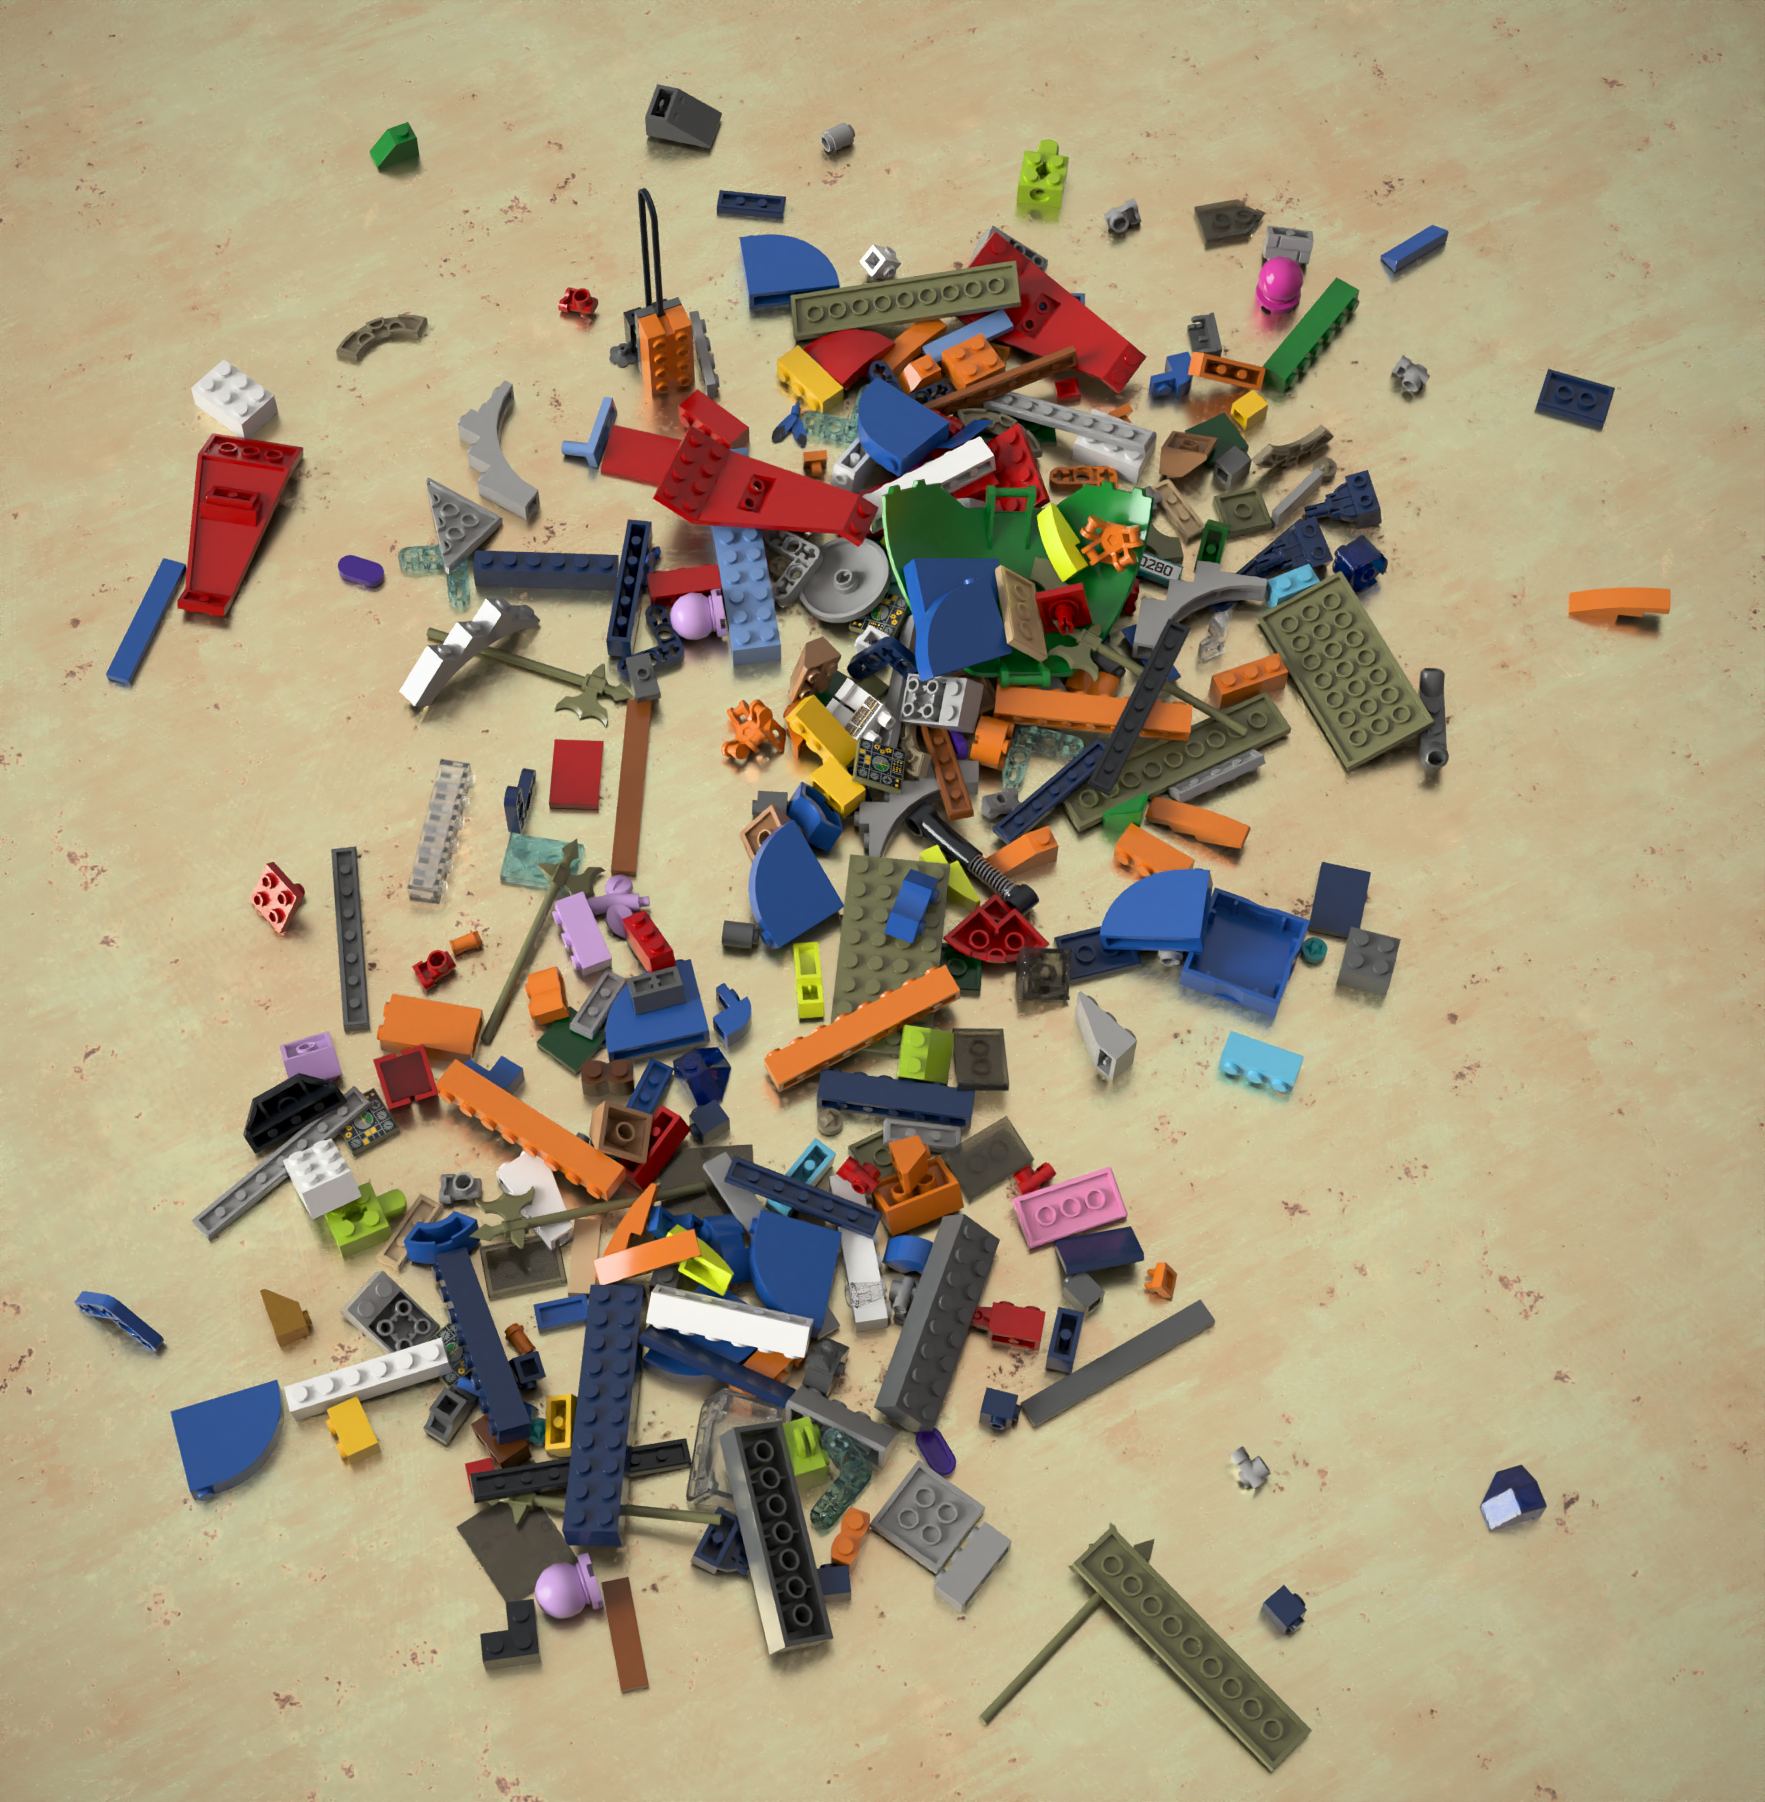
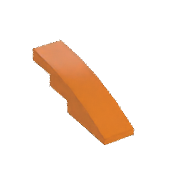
(910, 344)
(1612, 602)
(1196, 821)
(633, 1223)
(647, 1257)

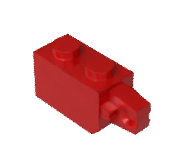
(1011, 1324)

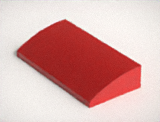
(638, 455)

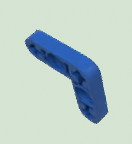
(109, 1307)

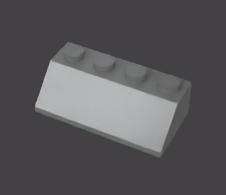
(871, 1439)

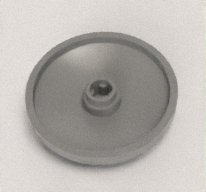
(848, 581)

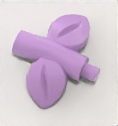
(618, 903)

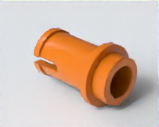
(466, 942)
(519, 1339)

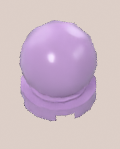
(697, 616)
(567, 1588)

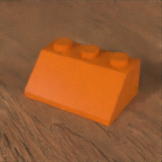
(932, 1198)

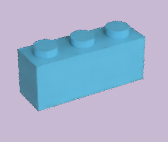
(1260, 1062)
(808, 1169)

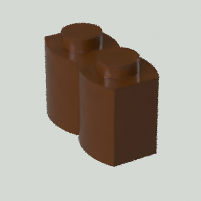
(603, 1078)

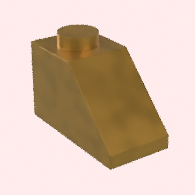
(286, 1317)

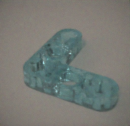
(820, 418)
(416, 565)
(1034, 744)
(853, 1472)

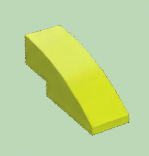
(1060, 543)
(959, 886)
(808, 980)
(707, 1269)

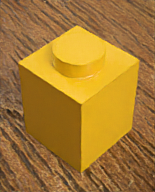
(1249, 410)

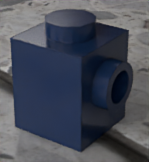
(708, 1122)
(527, 1370)
(999, 1409)
(834, 1582)
(1285, 1610)

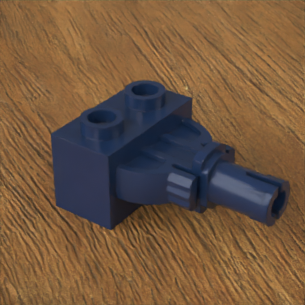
(1350, 502)
(1298, 547)
(722, 1546)

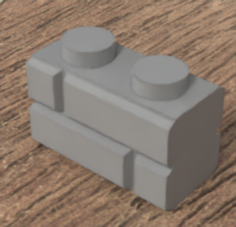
(1288, 243)

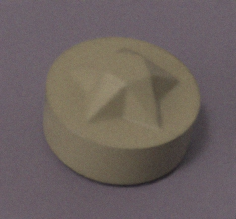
(1327, 466)
(778, 566)
(830, 1121)

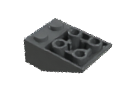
(681, 117)

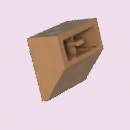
(813, 670)

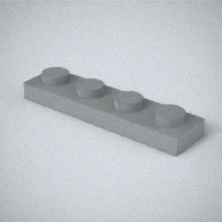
(706, 362)
(1217, 775)

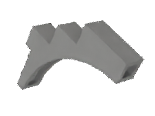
(498, 480)
(1186, 597)
(440, 662)
(881, 819)

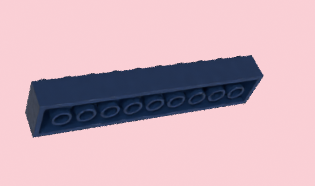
(605, 1416)

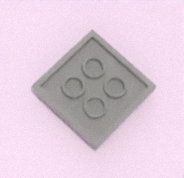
(927, 1517)

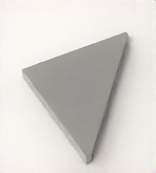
(458, 523)

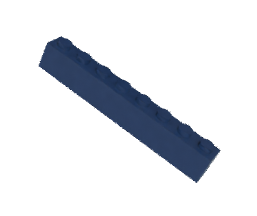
(482, 1346)

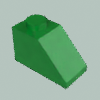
(395, 146)
(1213, 542)

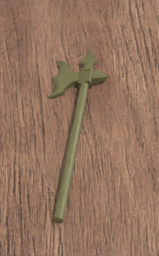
(1089, 640)
(583, 704)
(559, 877)
(516, 1227)
(524, 1503)
(1145, 1550)

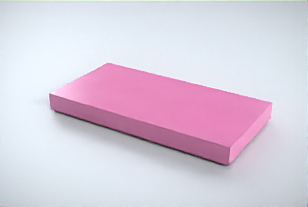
(1069, 1207)

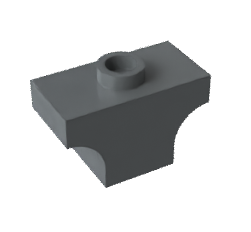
(642, 678)
(449, 1413)

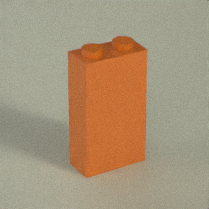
(442, 1027)

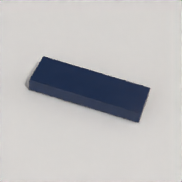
(751, 204)

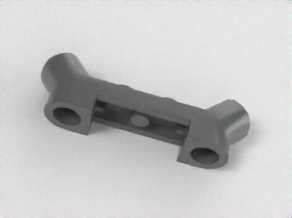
(1433, 744)

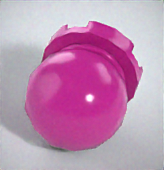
(1279, 285)

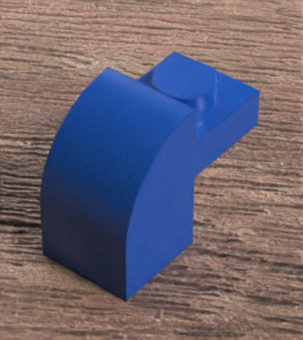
(1175, 377)
(735, 1019)
(503, 1074)
(663, 1221)
(907, 1253)

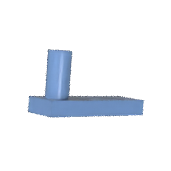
(599, 436)

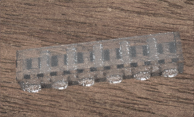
(440, 831)

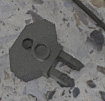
(825, 1365)

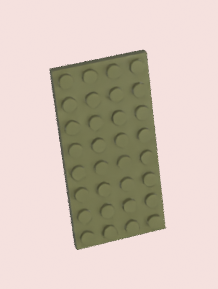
(1345, 671)
(873, 960)

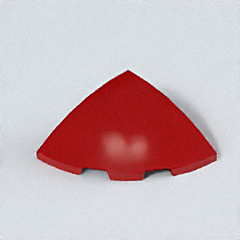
(849, 353)
(994, 933)

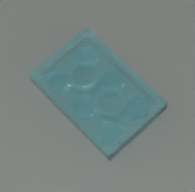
(526, 852)

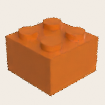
(971, 362)

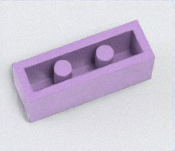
(582, 934)

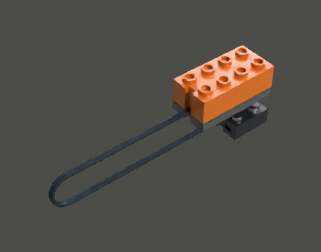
(661, 329)

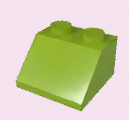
(925, 1054)

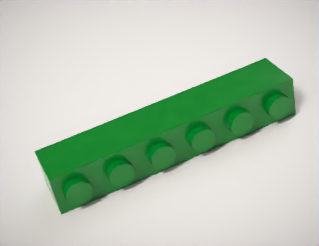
(1310, 335)

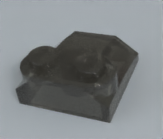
(1043, 973)

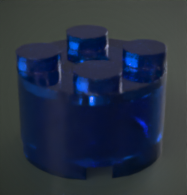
(1360, 563)

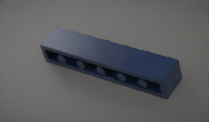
(545, 570)
(629, 588)
(895, 1098)

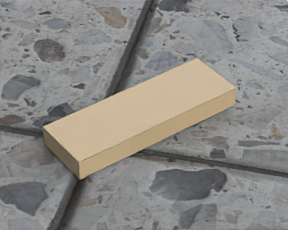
(1179, 511)
(394, 1251)
(584, 1252)

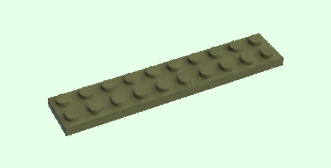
(906, 300)
(1173, 761)
(1192, 1648)

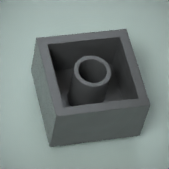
(1368, 961)

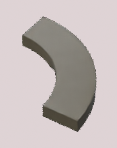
(380, 330)
(999, 425)
(1289, 453)
(916, 761)

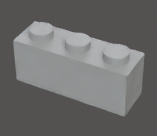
(971, 1566)

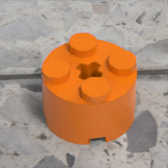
(992, 742)

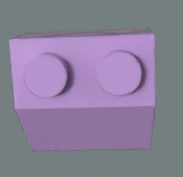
(311, 1057)

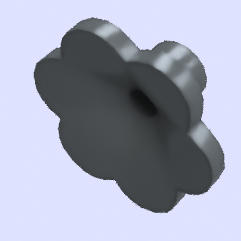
(622, 355)

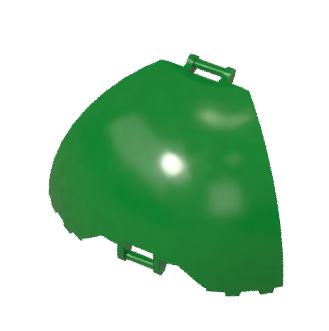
(934, 524)

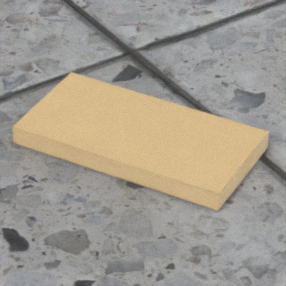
(1020, 613)

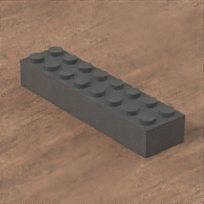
(937, 1323)
(775, 1537)

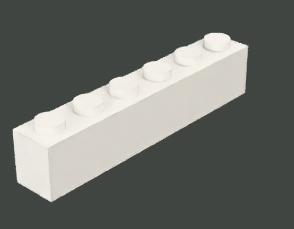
(952, 470)
(861, 1262)
(729, 1321)
(368, 1378)

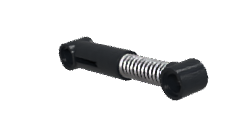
(927, 823)

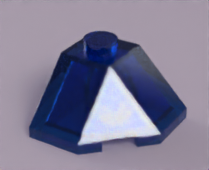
(703, 1074)
(1512, 1498)

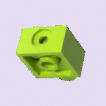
(1043, 176)
(369, 1225)
(807, 1458)

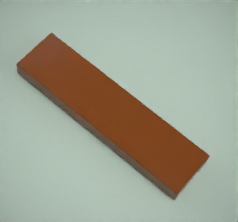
(625, 1634)

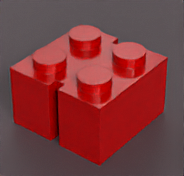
(405, 1076)

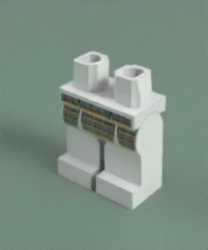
(868, 713)

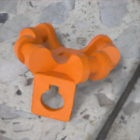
(1113, 541)
(754, 731)

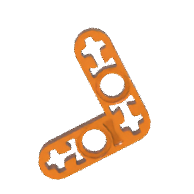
(1094, 473)

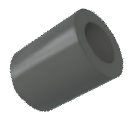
(739, 934)

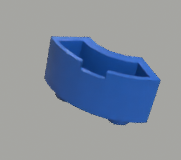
(815, 817)
(911, 906)
(441, 1236)
(724, 1236)

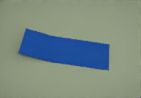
(965, 434)

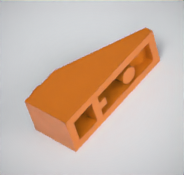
(1026, 853)

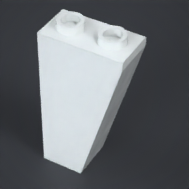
(853, 468)
(519, 1177)

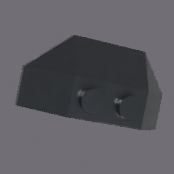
(289, 1108)

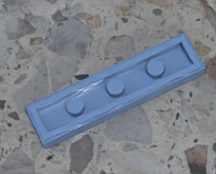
(990, 326)

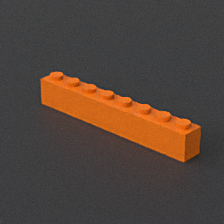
(1087, 712)
(861, 1028)
(531, 1130)

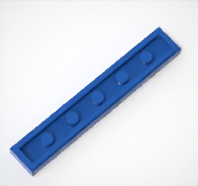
(146, 621)

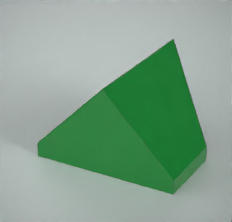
(1124, 814)

